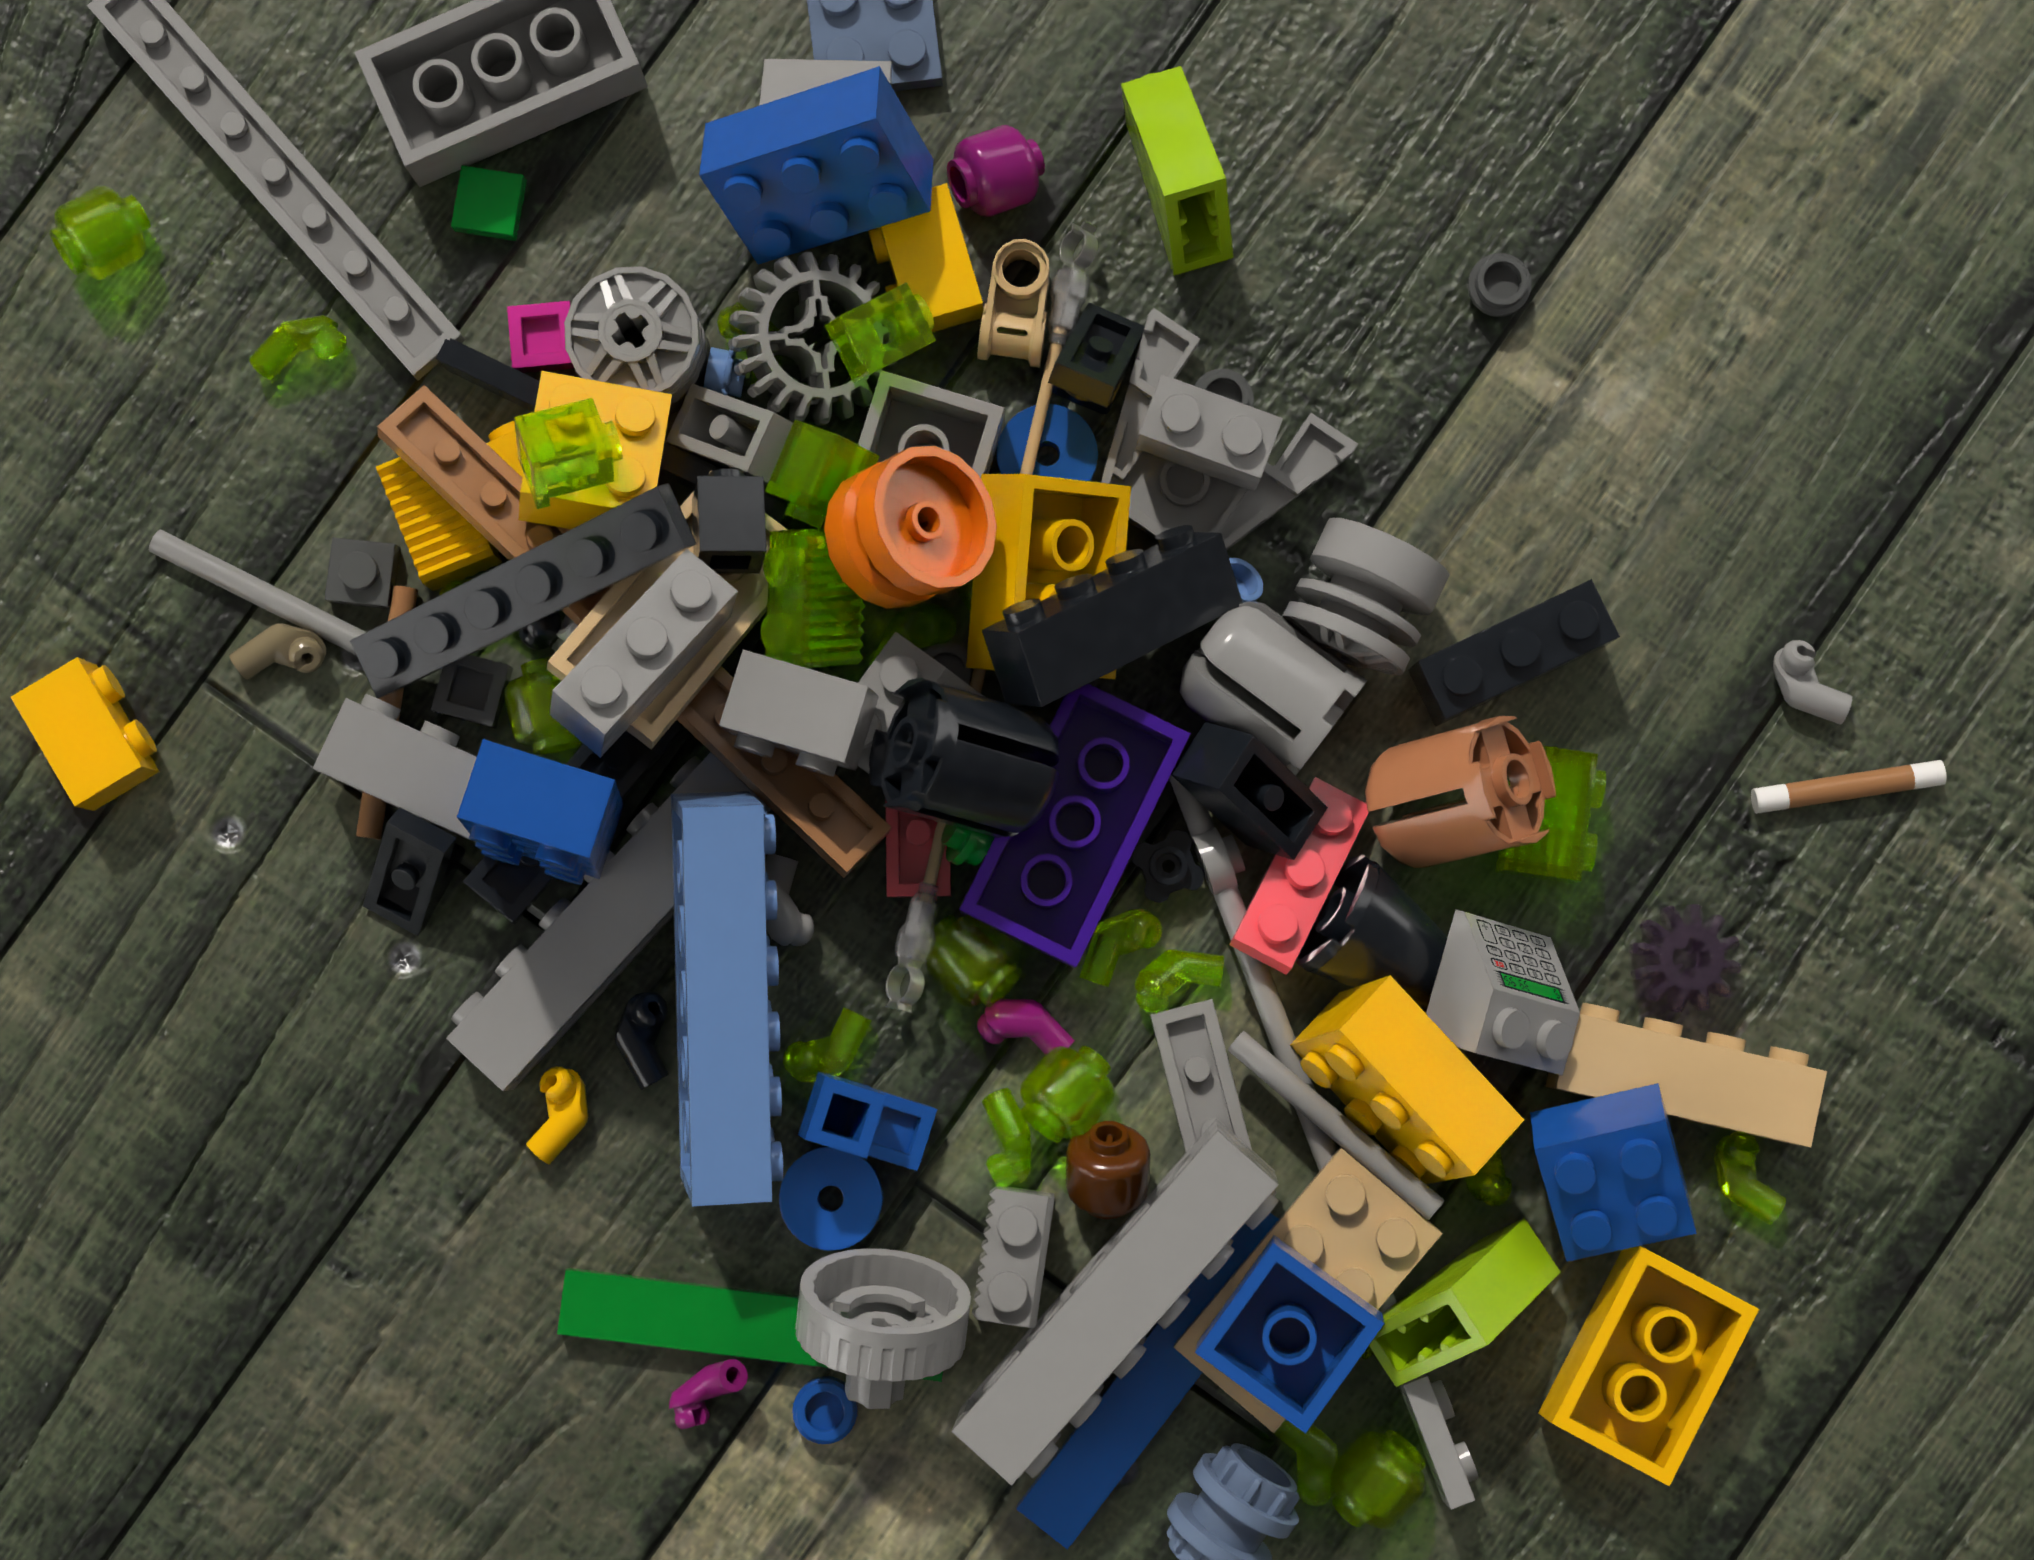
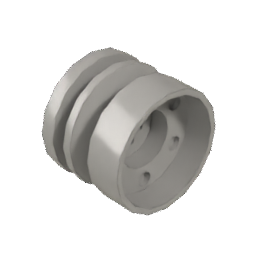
(658, 308)
(1368, 588)

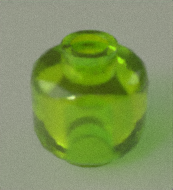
(100, 232)
(529, 710)
(973, 961)
(1067, 1092)
(1377, 1479)

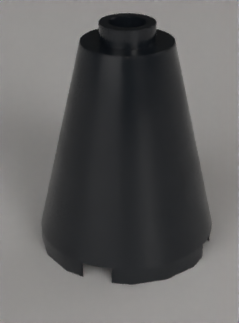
(1374, 932)

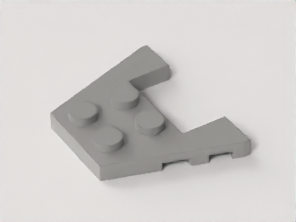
(1174, 495)

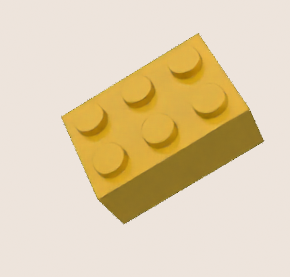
(1042, 537)
(1405, 1082)
(1648, 1362)

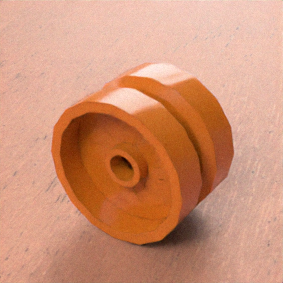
(910, 527)

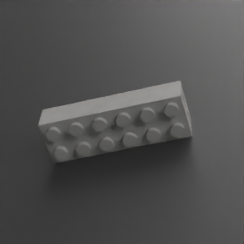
(1114, 1303)

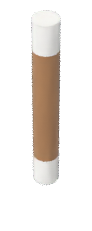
(1848, 786)

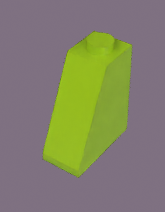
(1179, 169)
(1464, 1303)

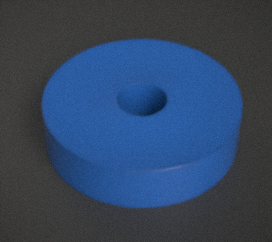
(1062, 431)
(825, 1227)

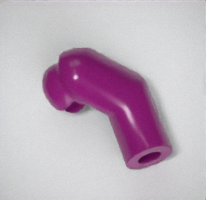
(1022, 1019)
(708, 1383)

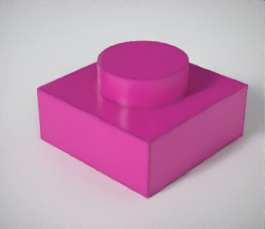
(538, 336)

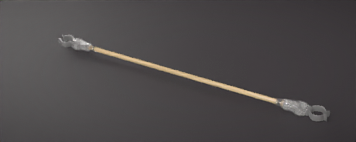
(1067, 295)

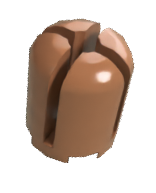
(1491, 812)

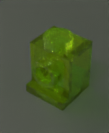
(858, 342)
(566, 449)

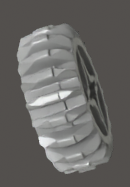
(811, 312)

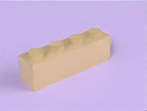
(1697, 1080)

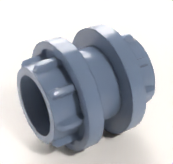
(1238, 1507)

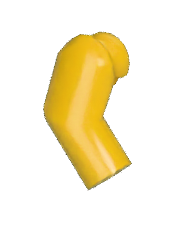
(566, 1112)

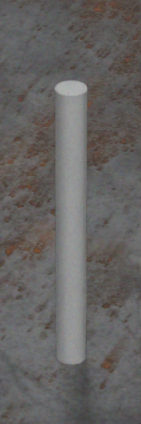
(254, 590)
(1336, 1125)

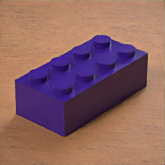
(1062, 871)

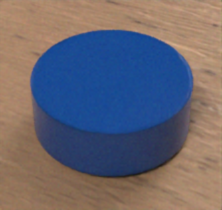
(824, 1411)

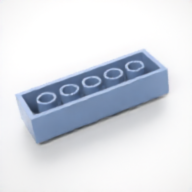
(723, 997)

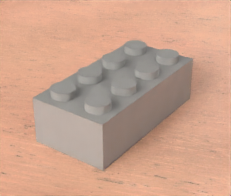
(496, 77)

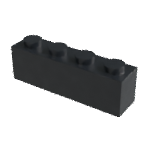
(1111, 617)

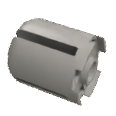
(1268, 682)

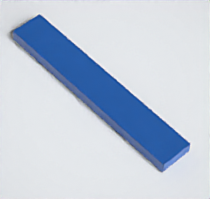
(1128, 1415)

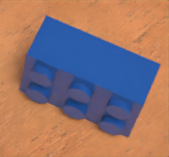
(817, 166)
(540, 811)

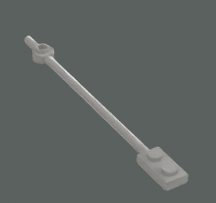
(1425, 1401)

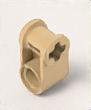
(1014, 315)

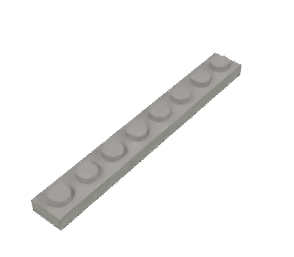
(281, 179)

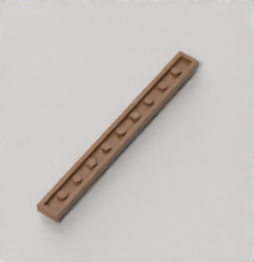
(488, 496)

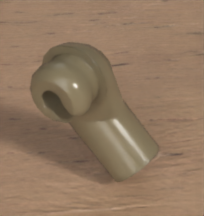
(281, 645)

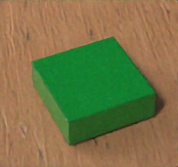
(488, 203)

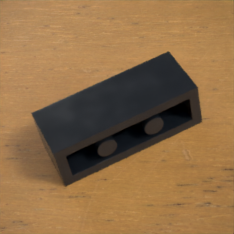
(1513, 652)

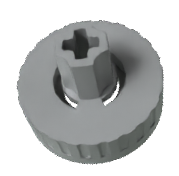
(882, 1320)

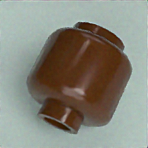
(1108, 1170)

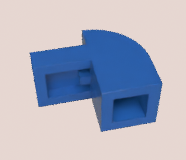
(866, 1121)

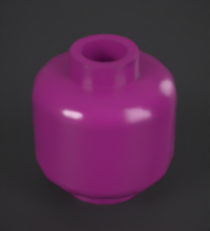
(995, 171)

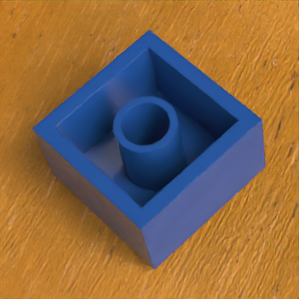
(1612, 1172)
(1289, 1334)

